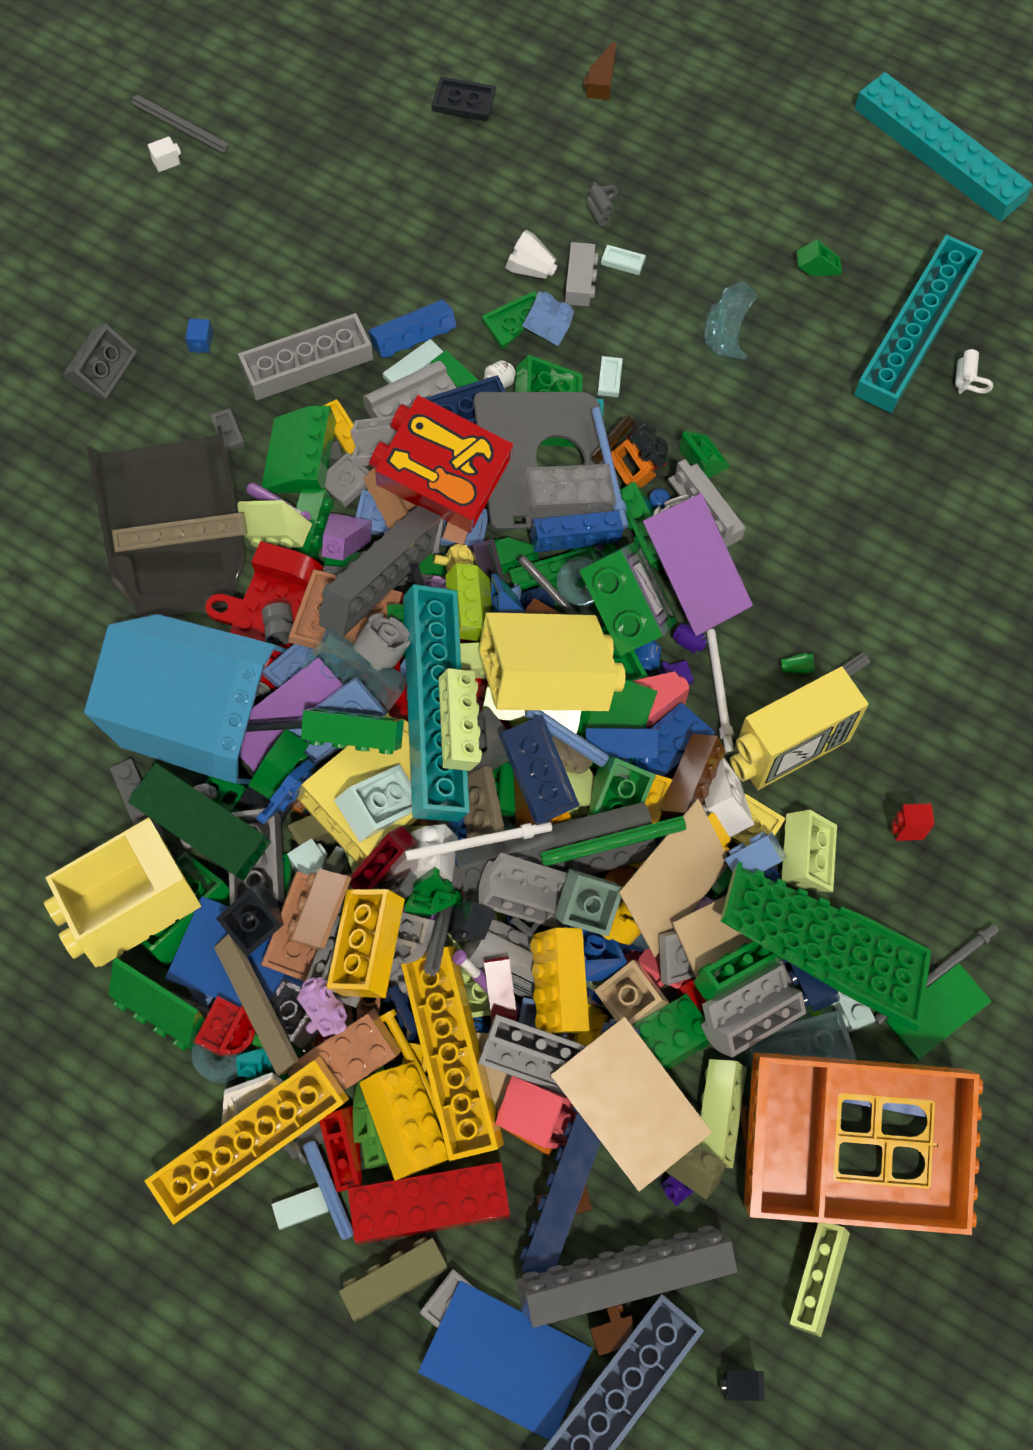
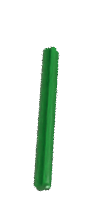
(613, 841)

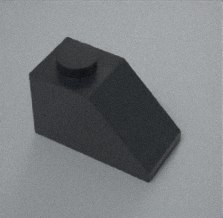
(743, 1385)

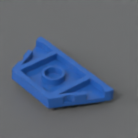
(287, 792)

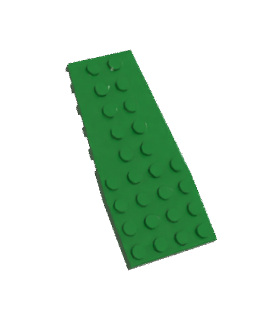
(831, 944)

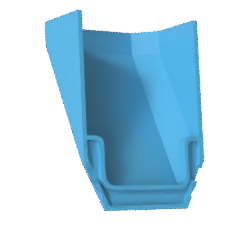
(178, 692)

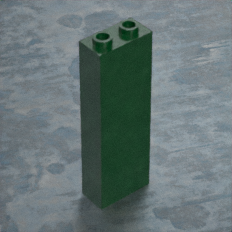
(199, 821)

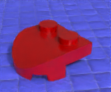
(225, 1029)

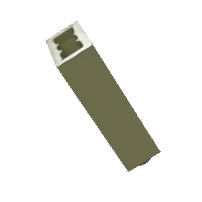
(310, 828)

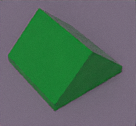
(700, 450)

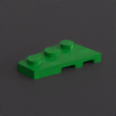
(507, 321)

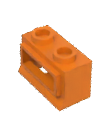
(646, 468)

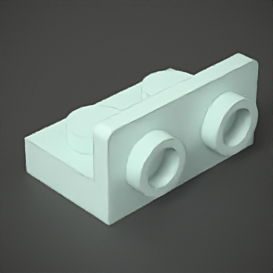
(854, 1013)

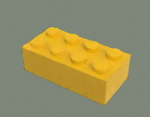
(366, 943)
(560, 981)
(404, 1120)

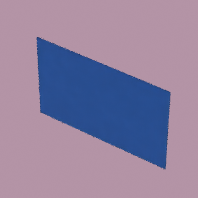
(199, 966)
(503, 1362)

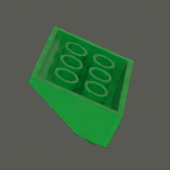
(542, 376)
(299, 450)
(627, 710)
(203, 883)
(154, 1005)

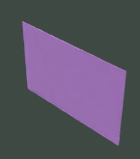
(698, 564)
(286, 703)

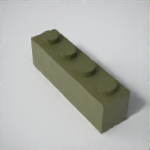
(698, 1171)
(393, 1279)

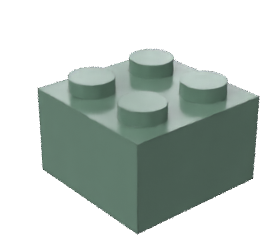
(588, 902)

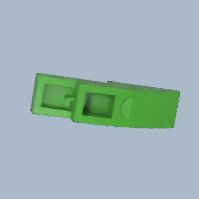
(365, 1130)

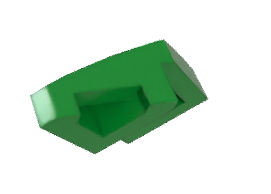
(427, 906)

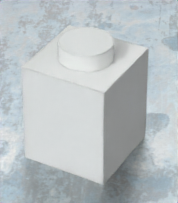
(164, 154)

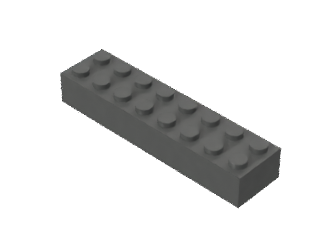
(378, 571)
(473, 860)
(625, 1275)

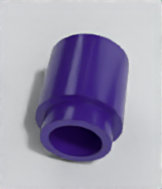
(686, 638)

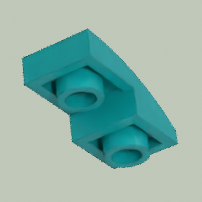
(253, 1063)

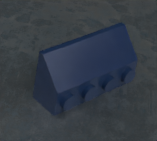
(461, 398)

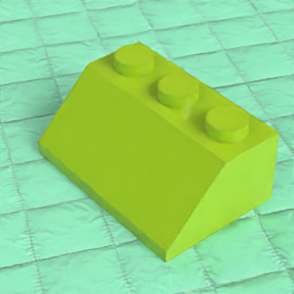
(473, 598)

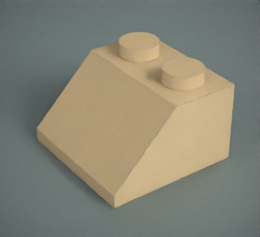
(631, 994)

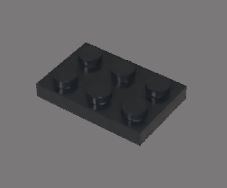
(464, 98)

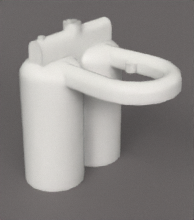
(967, 372)

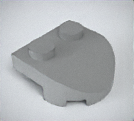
(412, 938)

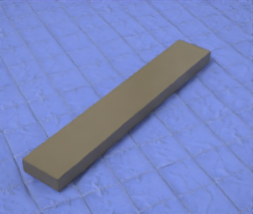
(179, 532)
(257, 1006)

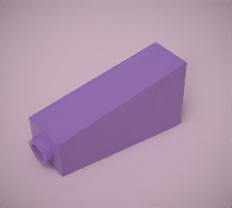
(345, 536)

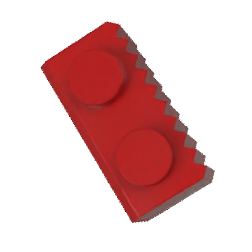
(912, 822)

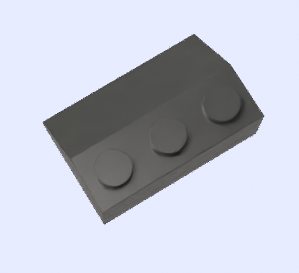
(100, 362)
(489, 741)

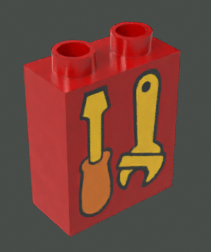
(441, 462)

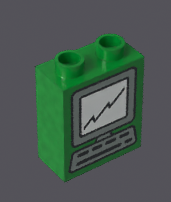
(629, 597)

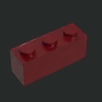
(383, 860)

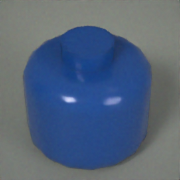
(658, 498)

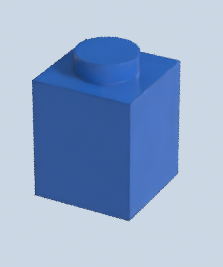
(199, 335)

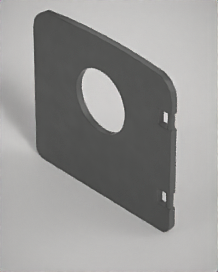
(526, 422)

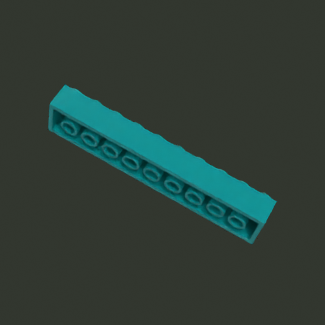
(943, 146)
(918, 324)
(434, 647)

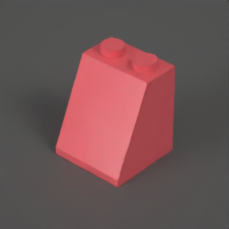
(671, 692)
(535, 1113)

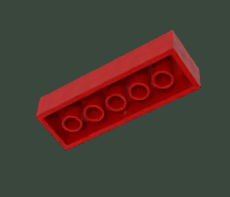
(428, 1203)

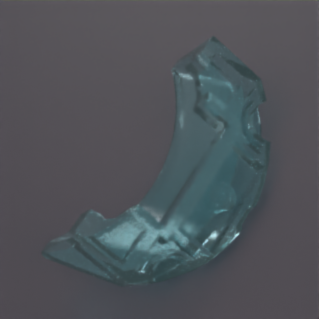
(726, 318)

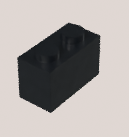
(470, 922)

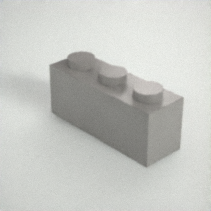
(581, 274)

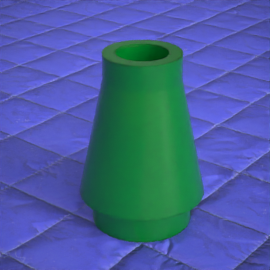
(800, 663)

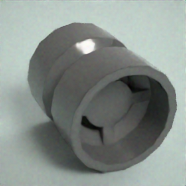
(277, 622)

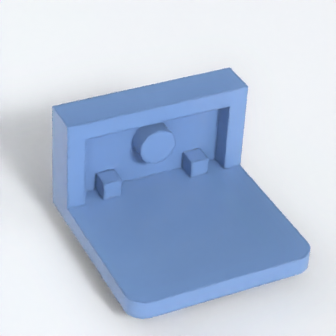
(549, 318)

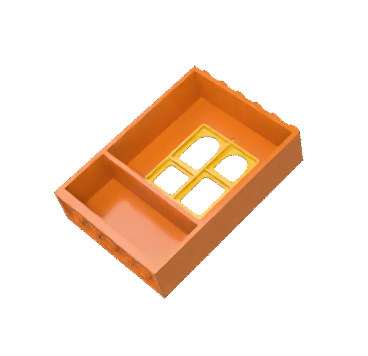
(799, 1134)

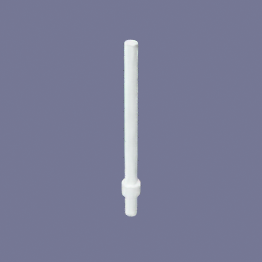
(725, 730)
(525, 831)

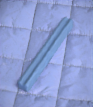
(571, 738)
(328, 1190)

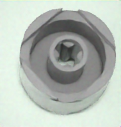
(382, 641)

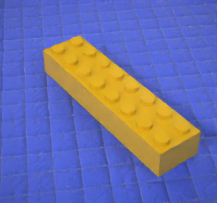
(453, 1057)
(246, 1140)

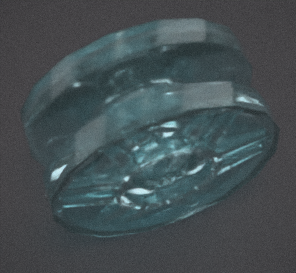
(567, 583)
(215, 1071)

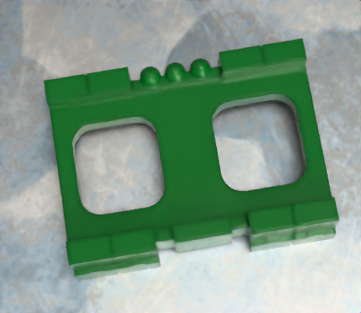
(224, 788)

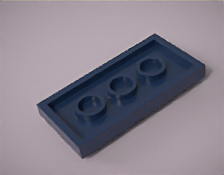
(539, 770)

